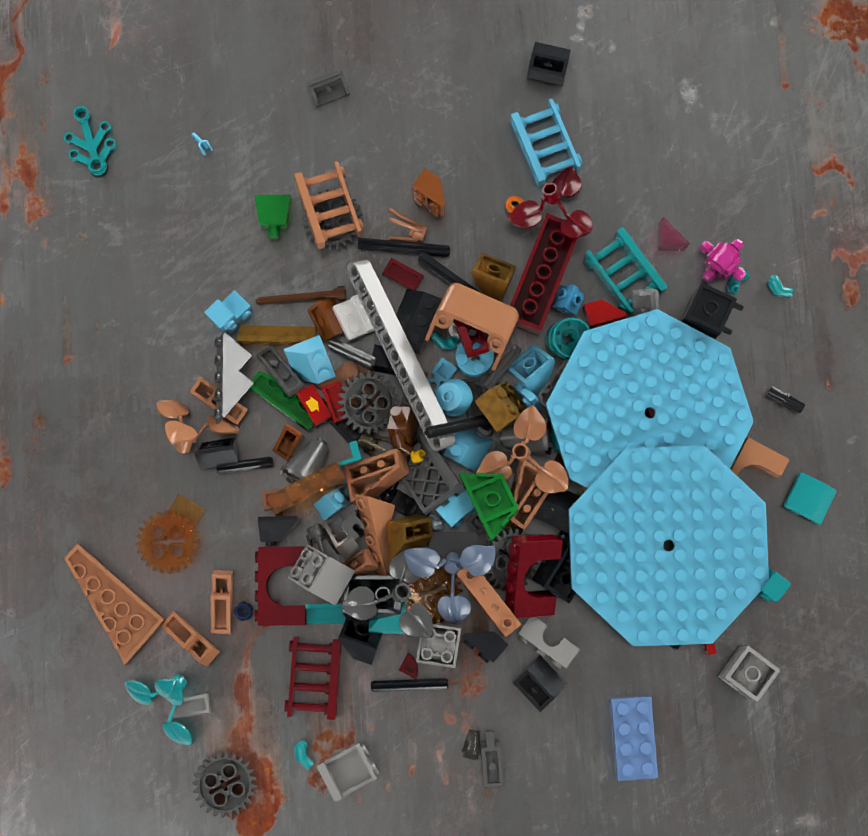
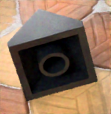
(217, 453)

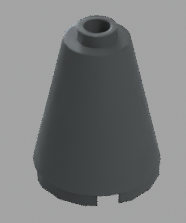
(540, 446)
(306, 461)

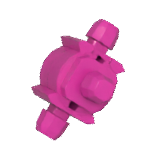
(722, 260)

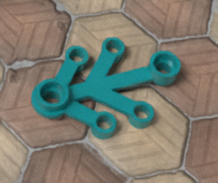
(90, 144)

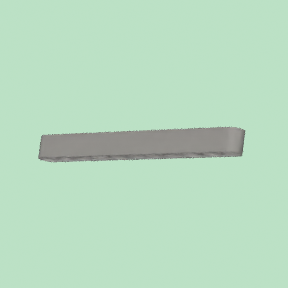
(398, 350)

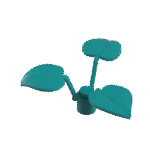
(172, 691)

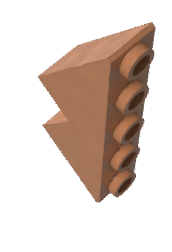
(375, 515)

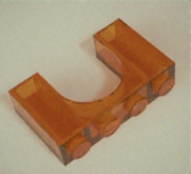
(288, 498)

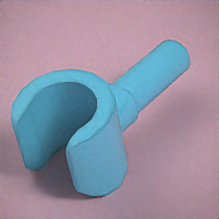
(202, 144)

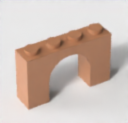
(759, 456)

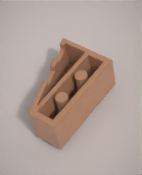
(376, 474)
(526, 495)

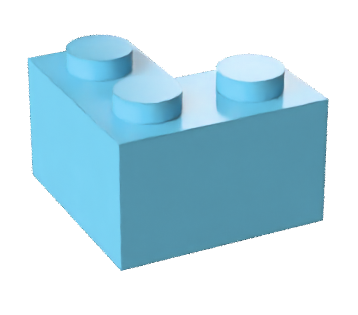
(229, 313)

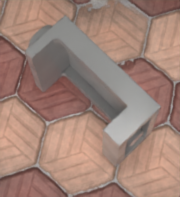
(348, 771)

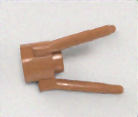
(417, 229)

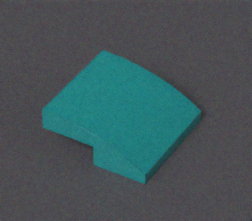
(810, 498)

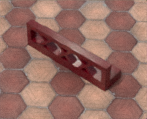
(469, 340)

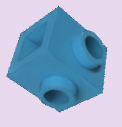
(568, 299)

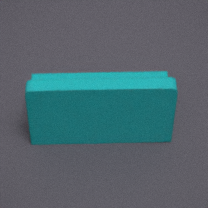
(356, 456)
(324, 614)

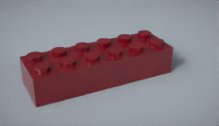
(542, 275)

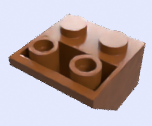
(429, 192)

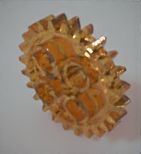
(168, 559)
(431, 584)

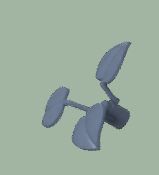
(475, 557)

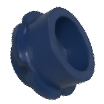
(238, 611)

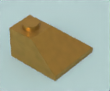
(492, 276)

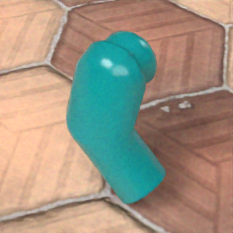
(733, 284)
(777, 287)
(445, 343)
(300, 754)

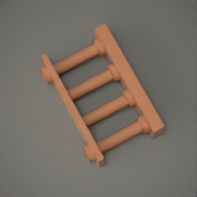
(309, 201)
(489, 602)

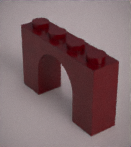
(523, 554)
(270, 612)

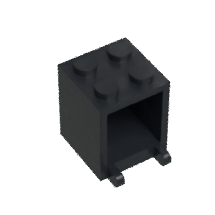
(710, 310)

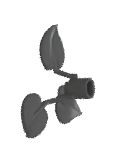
(413, 622)

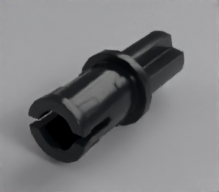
(786, 400)

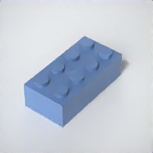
(633, 738)

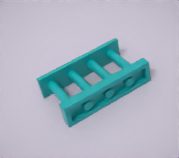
(634, 255)

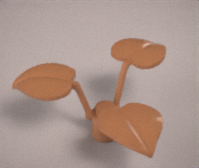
(527, 426)
(184, 435)

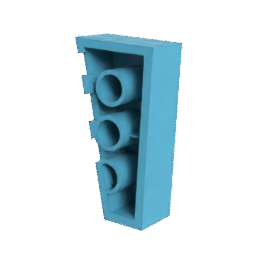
(456, 509)

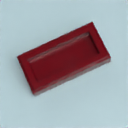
(402, 274)

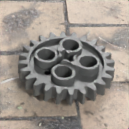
(339, 239)
(356, 390)
(498, 573)
(217, 768)

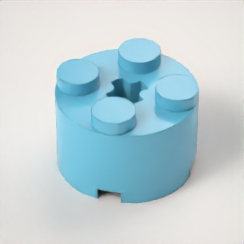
(475, 368)

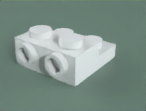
(353, 318)

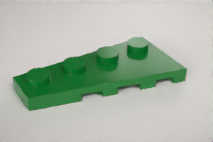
(270, 391)

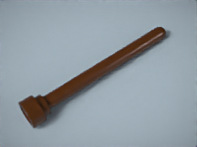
(337, 293)

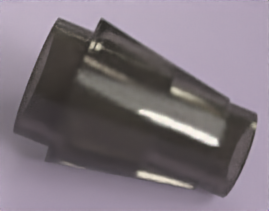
(471, 746)

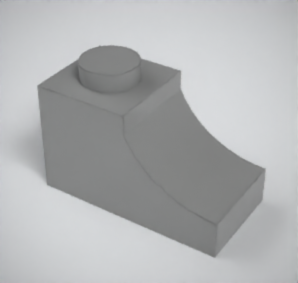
(340, 537)

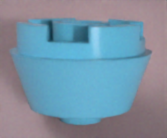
(454, 397)

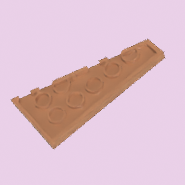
(117, 607)

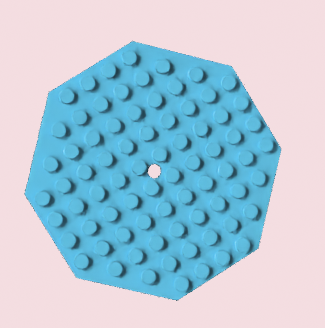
(640, 366)
(715, 556)

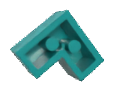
(774, 587)

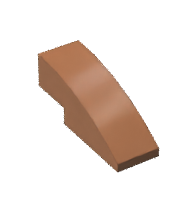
(205, 392)
(221, 601)
(190, 639)

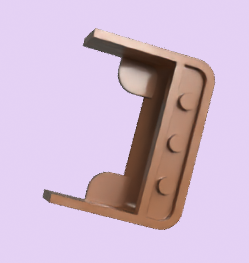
(479, 312)

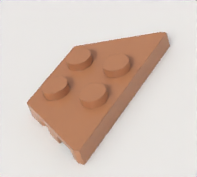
(344, 373)

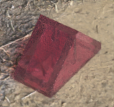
(670, 238)

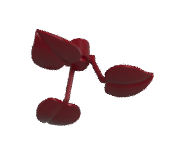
(566, 183)

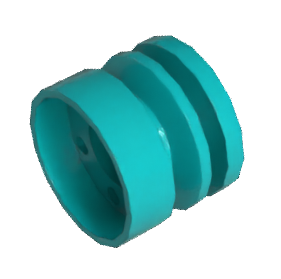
(568, 327)

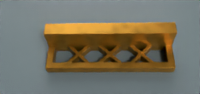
(274, 335)

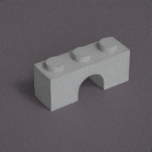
(561, 654)

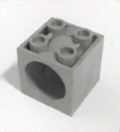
(321, 574)
(440, 647)
(749, 673)

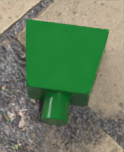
(273, 213)

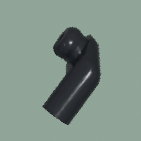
(388, 495)

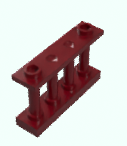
(331, 669)

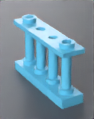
(526, 141)

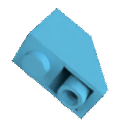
(333, 502)

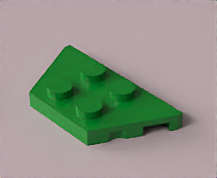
(490, 500)

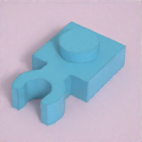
(443, 371)
(528, 397)

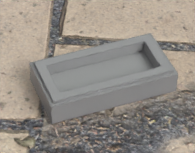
(192, 706)

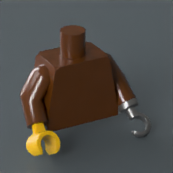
(402, 431)

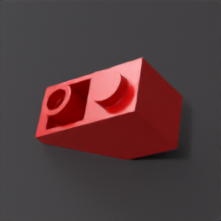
(601, 313)

